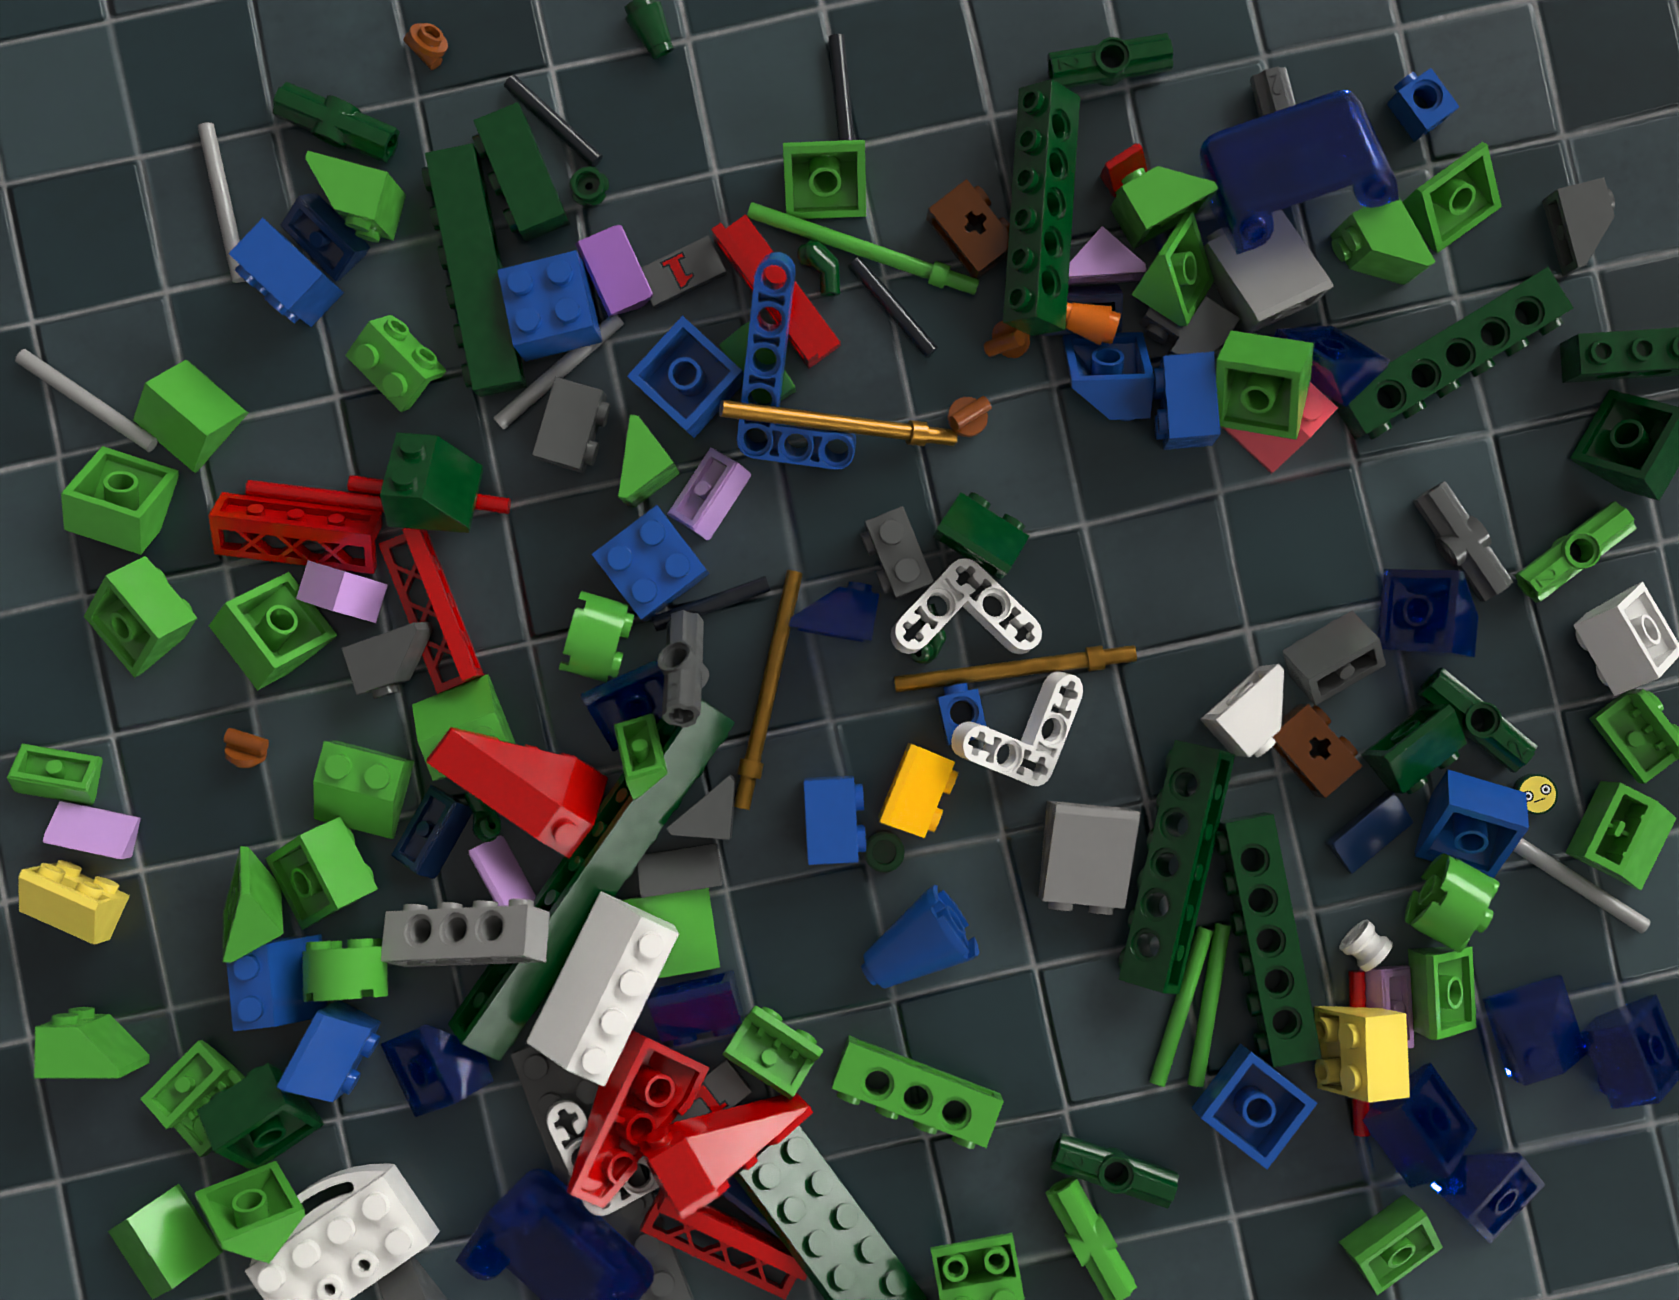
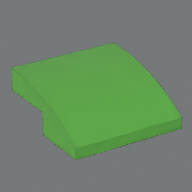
(693, 918)
(189, 1087)

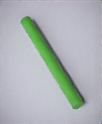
(1209, 1005)
(1181, 1007)

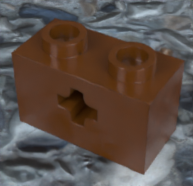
(950, 220)
(1318, 772)

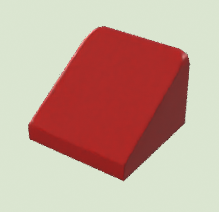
(1121, 166)

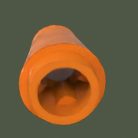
(1092, 322)

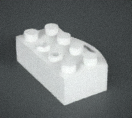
(348, 1238)

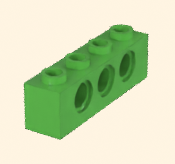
(969, 1129)

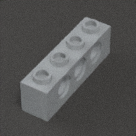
(522, 939)

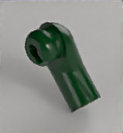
(825, 262)
(933, 647)
(485, 819)

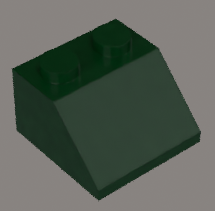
(1632, 444)
(429, 485)
(982, 534)
(1416, 748)
(257, 1119)

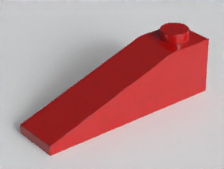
(535, 789)
(641, 1094)
(701, 1152)

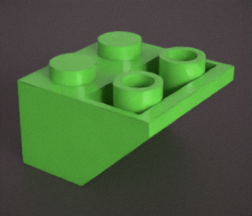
(1621, 833)
(978, 1269)

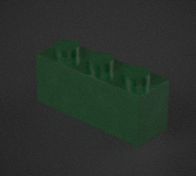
(519, 172)

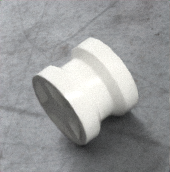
(1366, 945)

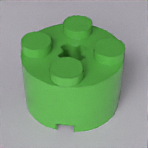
(595, 637)
(1452, 902)
(344, 972)

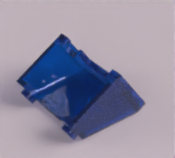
(1293, 160)
(555, 1245)

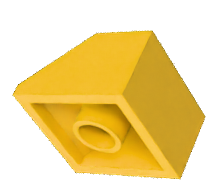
(917, 791)

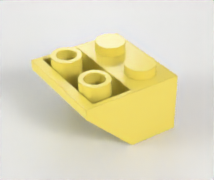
(71, 900)
(1362, 1052)

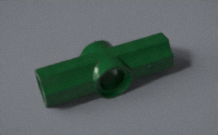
(1135, 57)
(335, 122)
(1495, 736)
(1138, 1177)

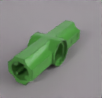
(1593, 538)
(1091, 1239)

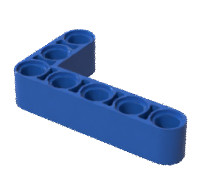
(771, 379)

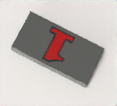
(683, 271)
(719, 1091)

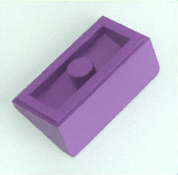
(615, 271)

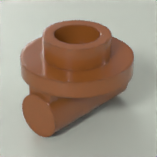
(427, 43)
(1007, 341)
(969, 415)
(244, 748)

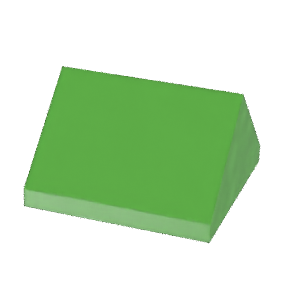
(825, 179)
(1455, 199)
(1178, 274)
(187, 413)
(644, 465)
(251, 908)
(1442, 991)
(252, 1212)
(165, 1241)
(1392, 1243)

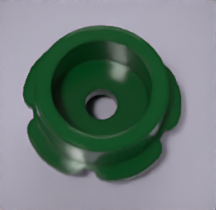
(586, 176)

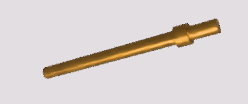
(913, 433)
(1093, 659)
(751, 767)

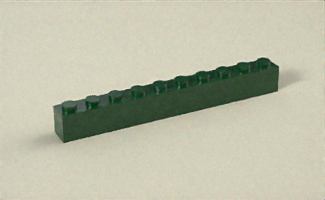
(602, 862)

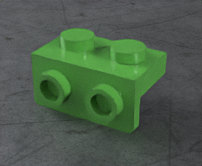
(394, 361)
(1639, 733)
(773, 1051)

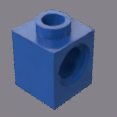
(1416, 119)
(959, 693)

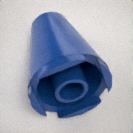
(920, 942)

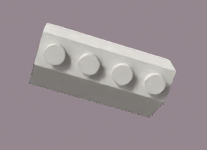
(602, 988)

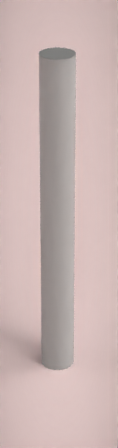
(220, 194)
(559, 369)
(86, 400)
(1582, 886)

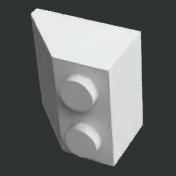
(1628, 640)
(1249, 713)

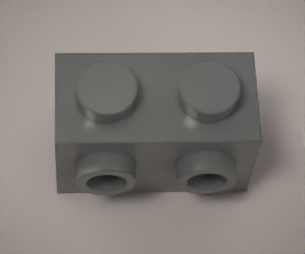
(571, 425)
(898, 553)
(1334, 657)

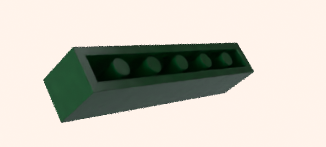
(472, 258)

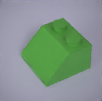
(360, 195)
(1157, 201)
(1382, 243)
(1263, 383)
(119, 500)
(139, 615)
(271, 630)
(464, 707)
(361, 787)
(321, 872)
(85, 1047)

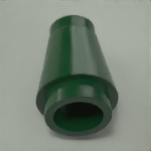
(650, 26)

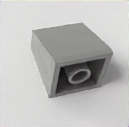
(1267, 280)
(1087, 856)

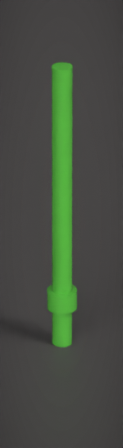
(937, 273)

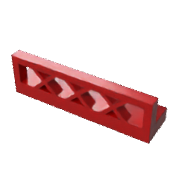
(807, 329)
(293, 524)
(440, 601)
(730, 1233)

